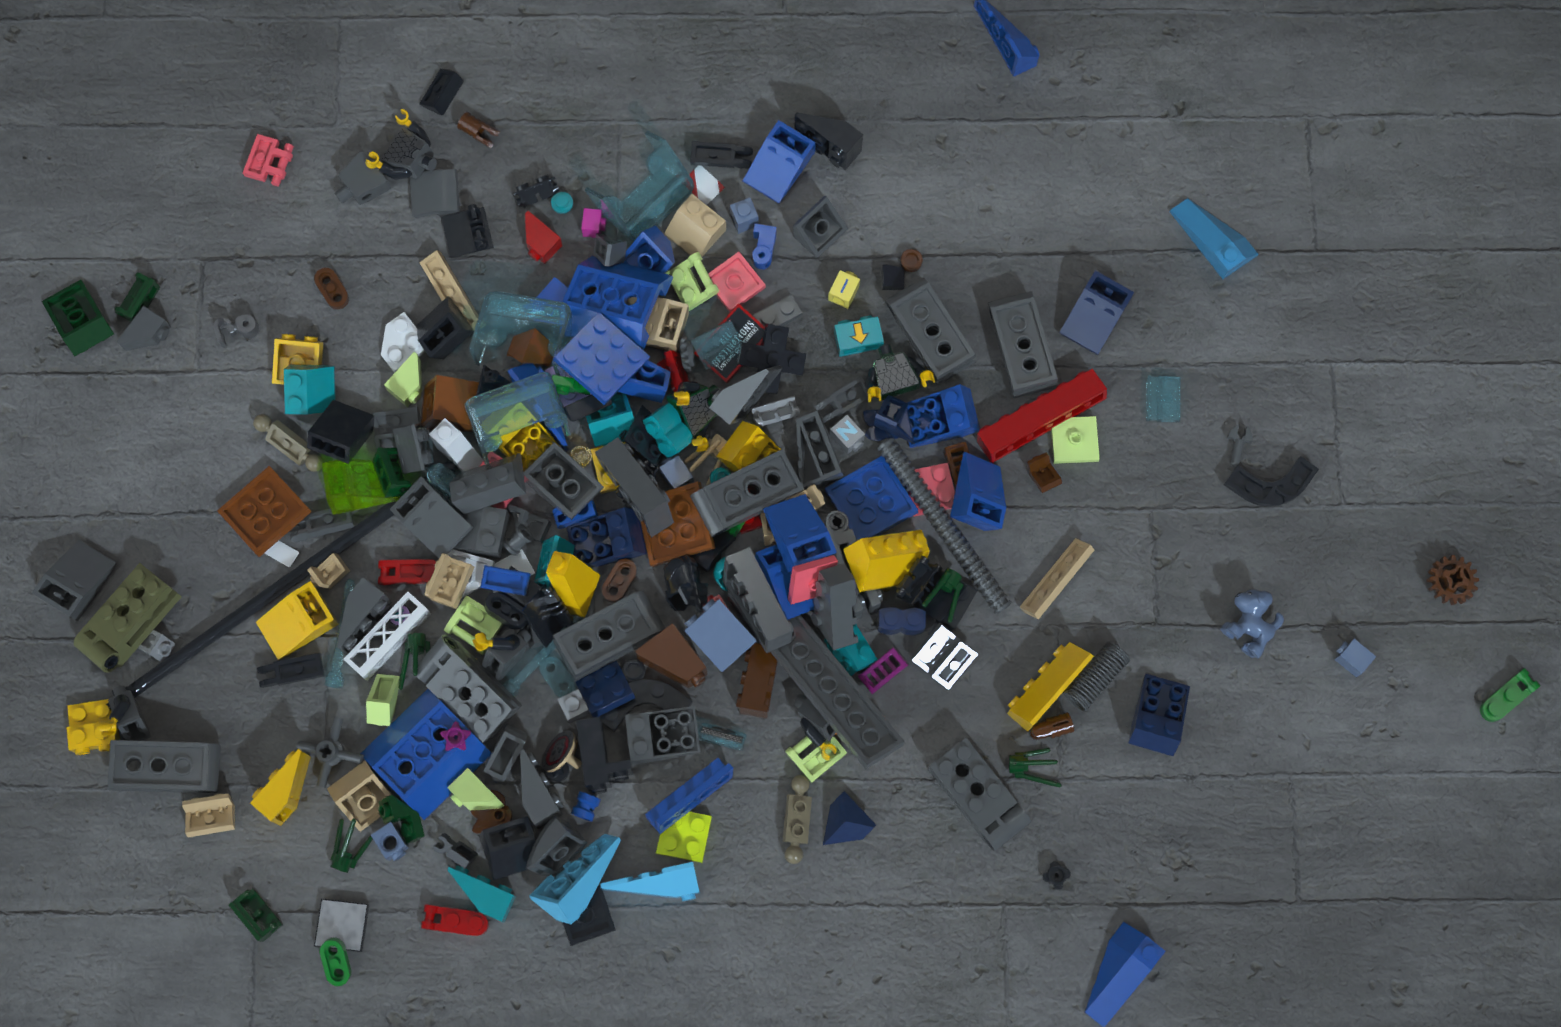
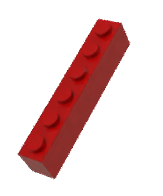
(1041, 415)

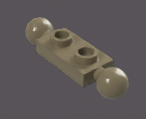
(288, 442)
(797, 819)

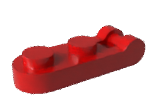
(406, 571)
(455, 921)

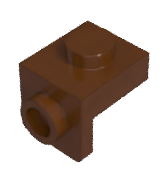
(1043, 472)

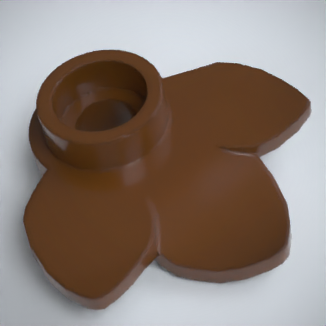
(488, 817)

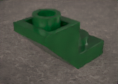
(394, 810)

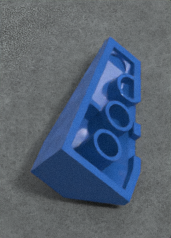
(1011, 43)

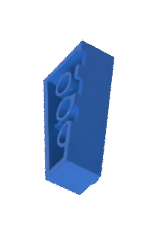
(648, 383)

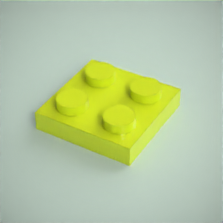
(686, 838)

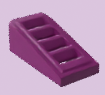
(899, 658)

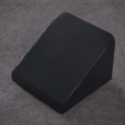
(892, 277)

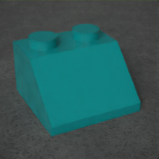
(308, 388)
(610, 421)

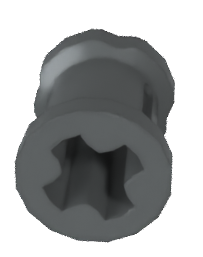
(517, 540)

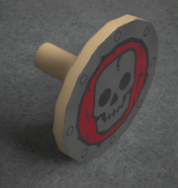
(560, 751)

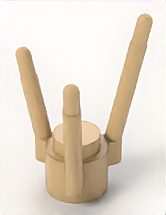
(715, 446)

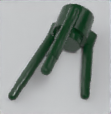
(949, 581)
(415, 645)
(1019, 763)
(340, 858)

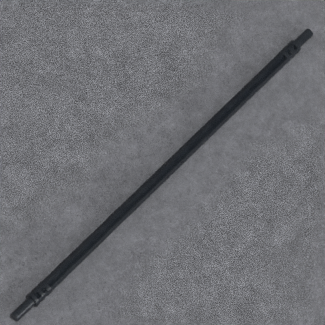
(263, 598)

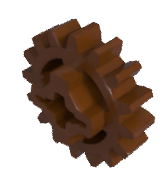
(1462, 576)

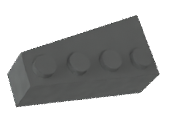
(636, 486)
(756, 600)

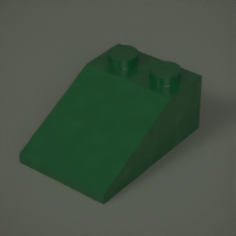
(77, 318)

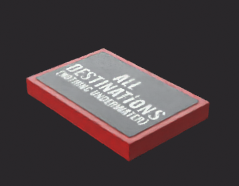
(750, 332)

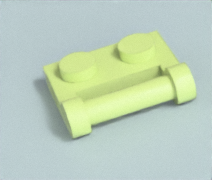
(686, 284)
(475, 616)
(813, 764)

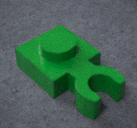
(568, 385)

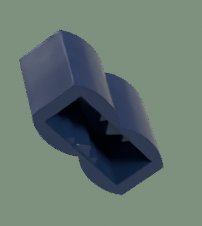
(909, 622)

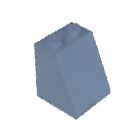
(719, 634)

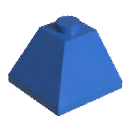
(651, 251)

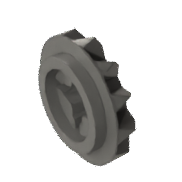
(687, 354)

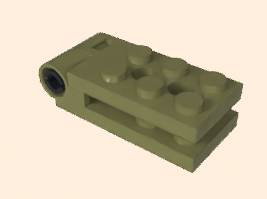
(126, 619)

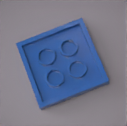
(601, 358)
(872, 499)

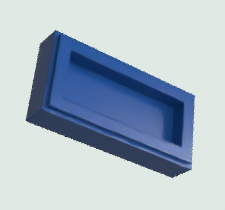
(505, 580)

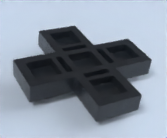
(772, 354)

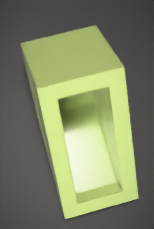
(406, 381)
(382, 700)
(472, 793)

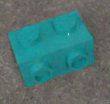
(855, 656)

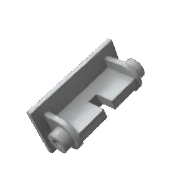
(775, 411)

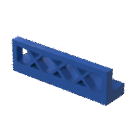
(689, 795)

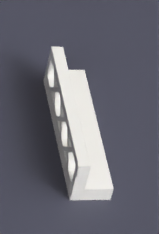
(394, 642)

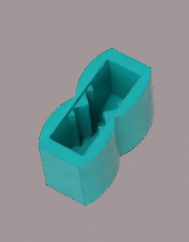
(668, 430)

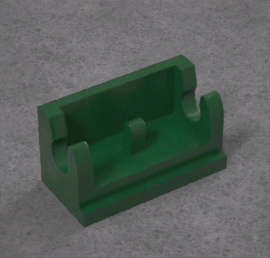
(140, 295)
(390, 472)
(255, 915)

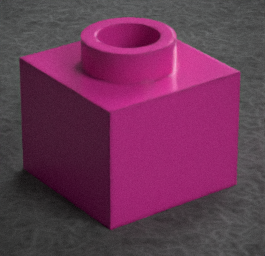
(593, 222)

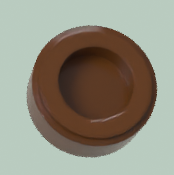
(911, 260)

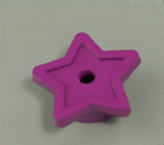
(449, 737)

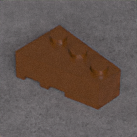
(757, 682)

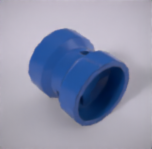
(585, 806)

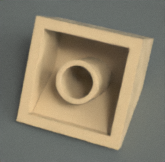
(695, 227)
(359, 795)

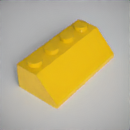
(885, 559)
(1049, 685)

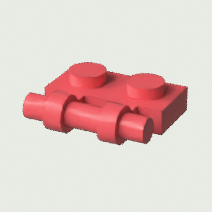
(262, 156)

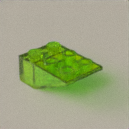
(352, 486)

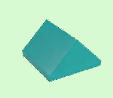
(550, 545)

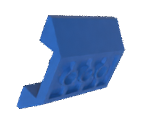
(613, 289)
(433, 767)

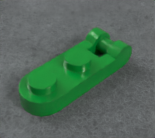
(1508, 696)

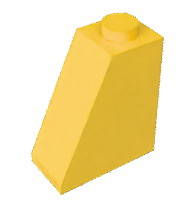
(572, 581)

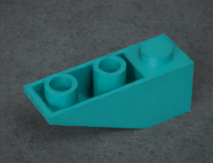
(486, 898)

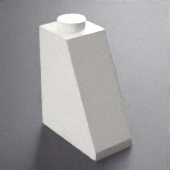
(455, 446)

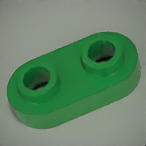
(335, 960)

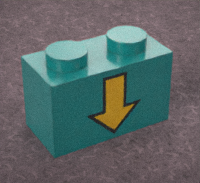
(858, 335)

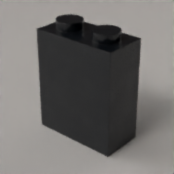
(340, 431)

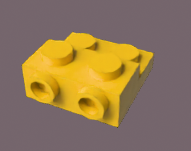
(295, 352)
(84, 724)

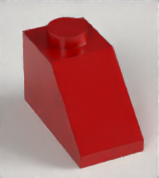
(540, 239)

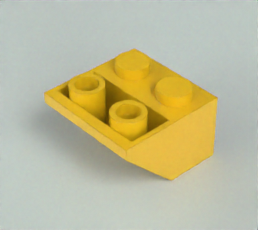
(746, 447)

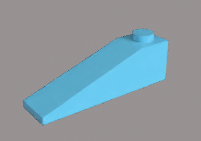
(671, 882)
(573, 888)

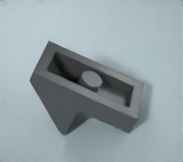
(609, 251)

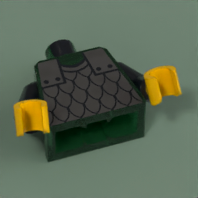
(895, 375)

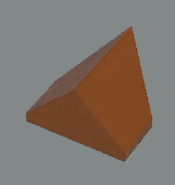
(530, 348)

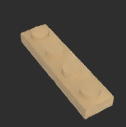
(447, 285)
(1057, 578)

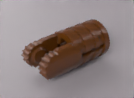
(475, 128)
(1053, 727)

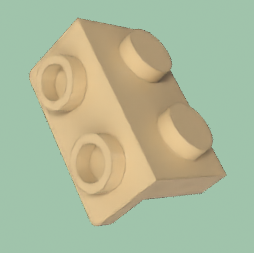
(448, 581)
(209, 815)

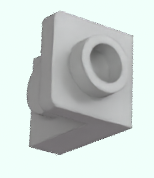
(157, 646)

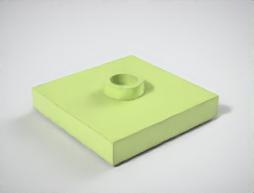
(1075, 441)

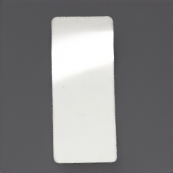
(282, 553)

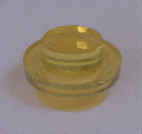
(581, 455)

